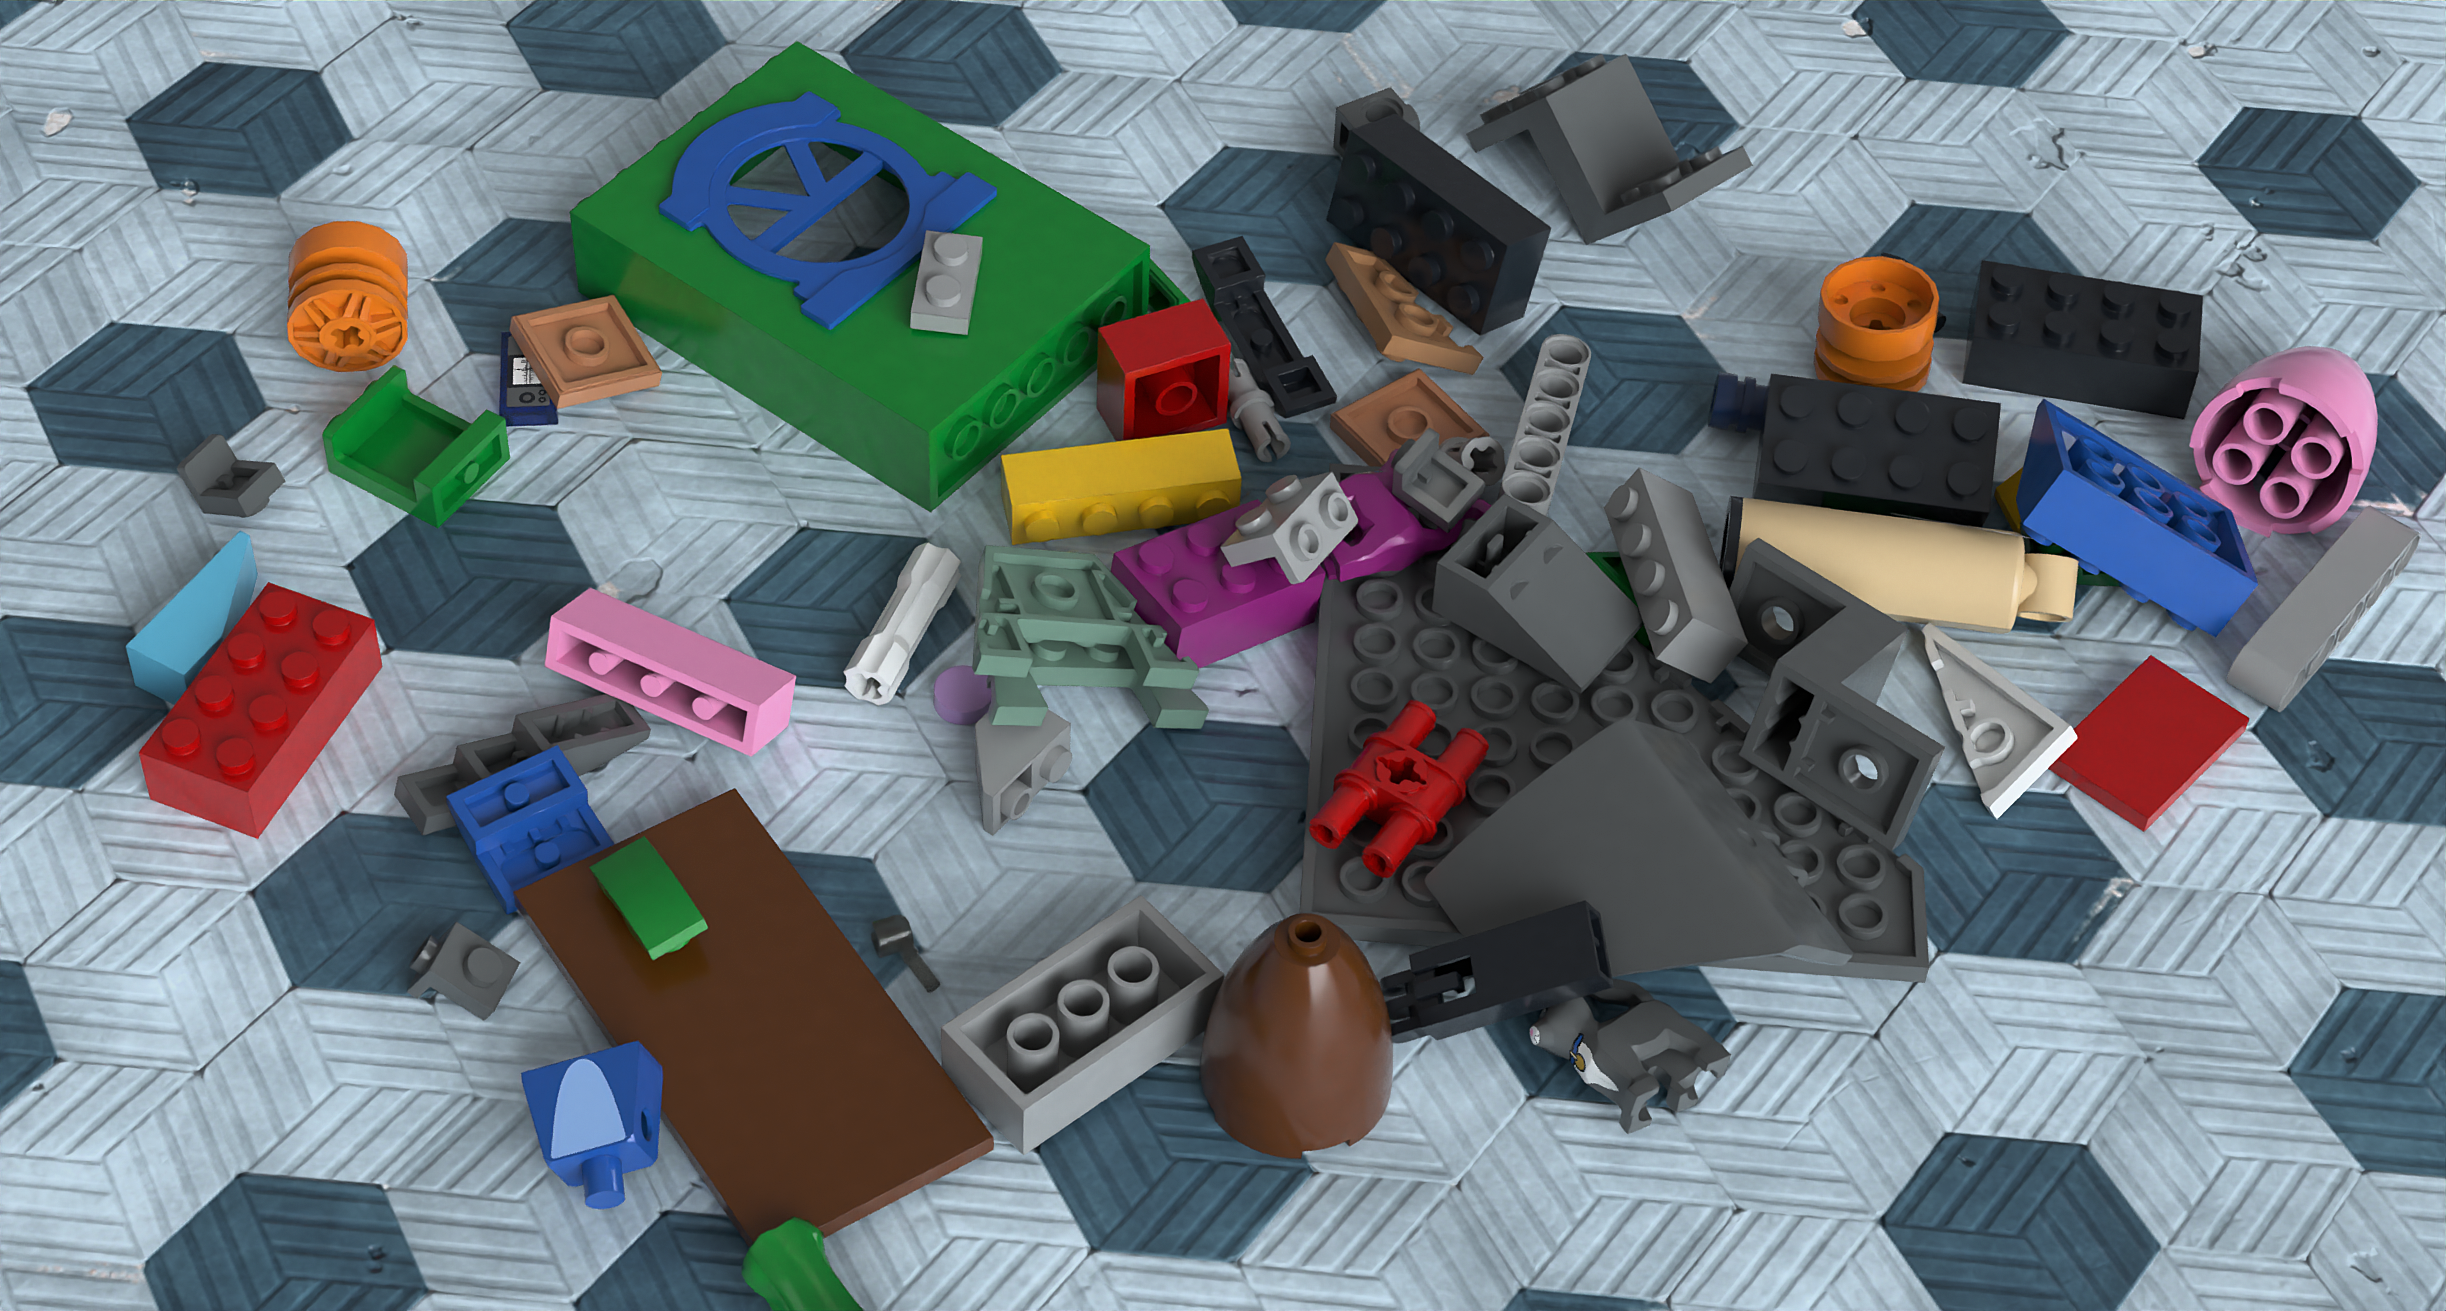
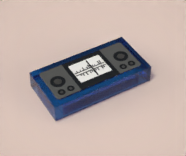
(522, 395)

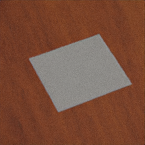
(1962, 525)

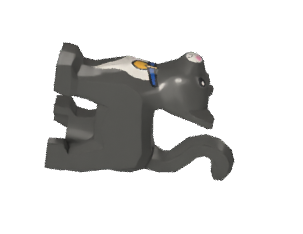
(1631, 1051)

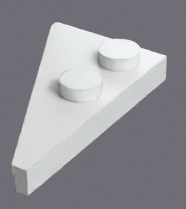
(2001, 727)

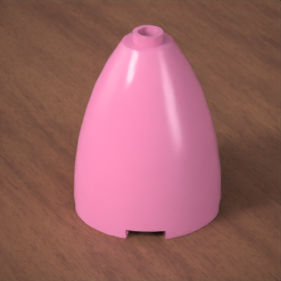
(2314, 409)

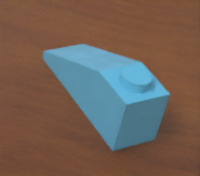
(194, 623)

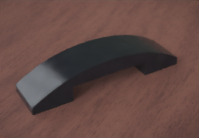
(1257, 334)

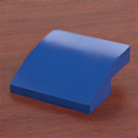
(527, 823)

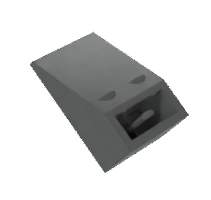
(1534, 595)

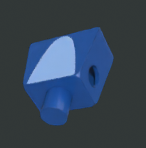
(598, 1118)

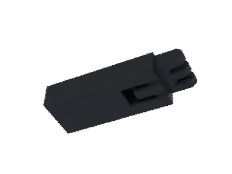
(1513, 970)

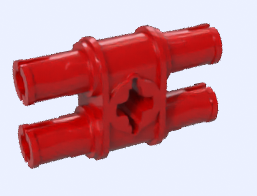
(1399, 788)

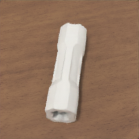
(885, 654)

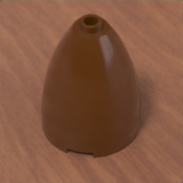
(1298, 1042)

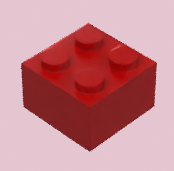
(1163, 373)

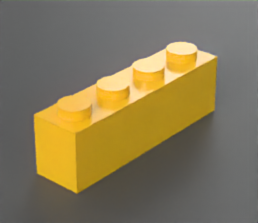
(1119, 486)

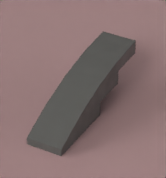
(585, 731)

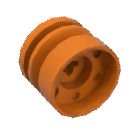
(347, 296)
(1876, 324)

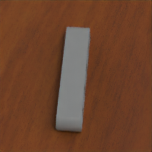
(1546, 422)
(2323, 608)

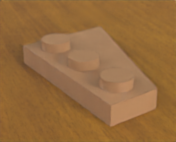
(1392, 317)

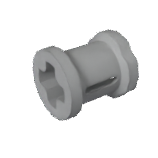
(1478, 456)

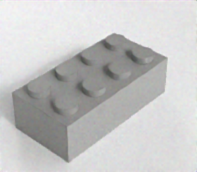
(1080, 1024)

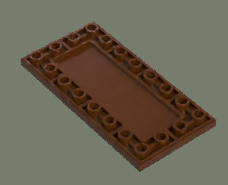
(771, 1032)

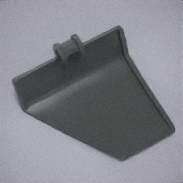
(1651, 847)

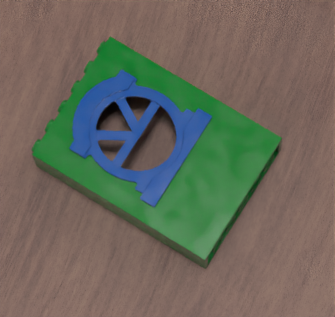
(835, 338)

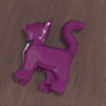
(1386, 530)

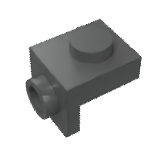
(1434, 481)
(227, 484)
(463, 970)

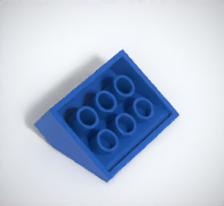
(2132, 522)

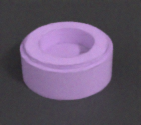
(961, 695)

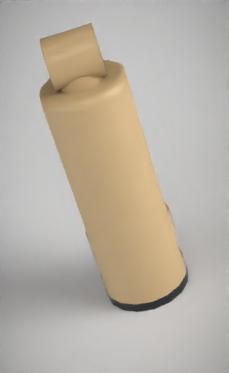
(1910, 565)

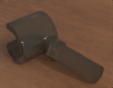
(895, 936)

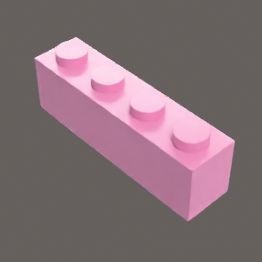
(670, 671)

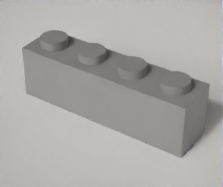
(1675, 575)

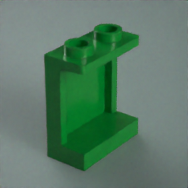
(413, 449)

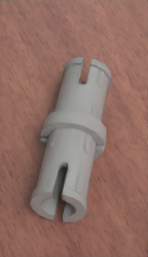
(1254, 412)

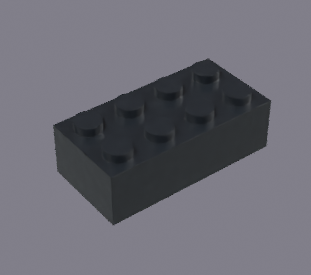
(1438, 223)
(2083, 339)
(1876, 450)

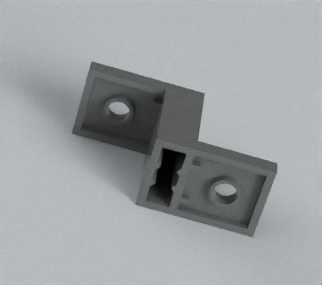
(1606, 147)
(1825, 696)

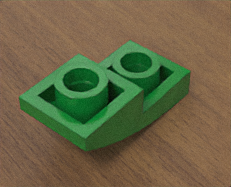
(649, 898)

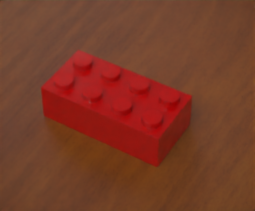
(261, 710)

